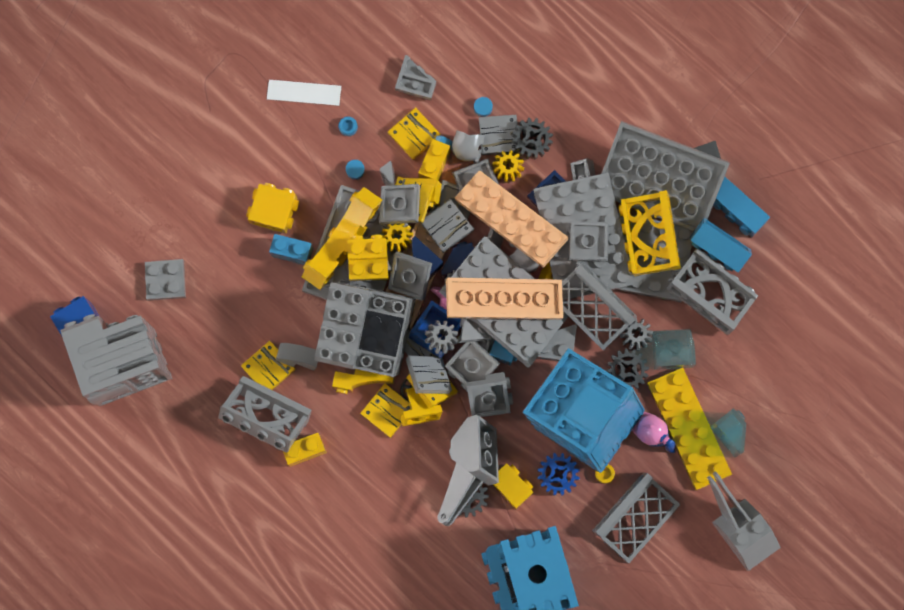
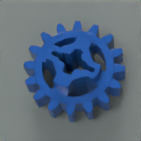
(553, 466)

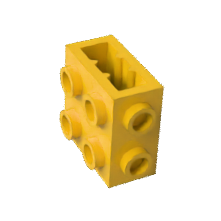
(272, 208)

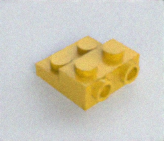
(367, 258)

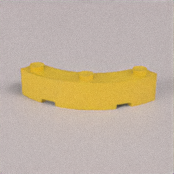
(335, 252)

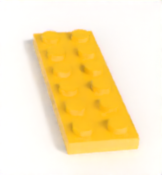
(689, 428)

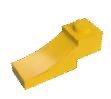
(347, 382)

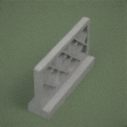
(606, 295)
(622, 507)

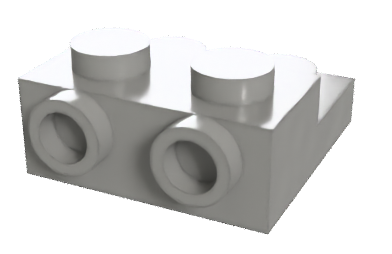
(471, 364)
(490, 395)

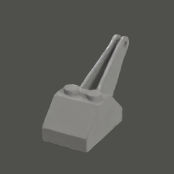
(476, 462)
(743, 527)

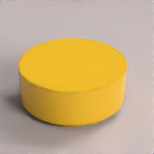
(605, 476)

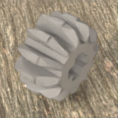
(640, 339)
(447, 343)

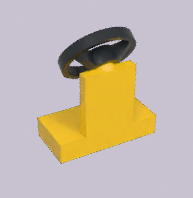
(419, 410)

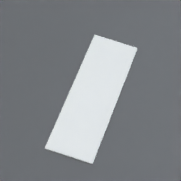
(304, 92)

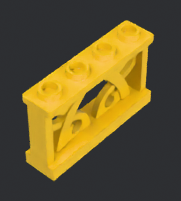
(669, 252)

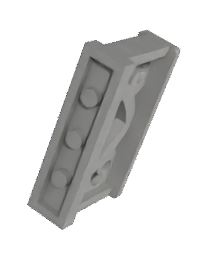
(727, 281)
(266, 398)

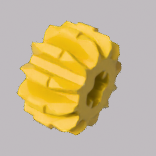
(515, 169)
(399, 230)

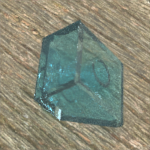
(673, 349)
(731, 431)

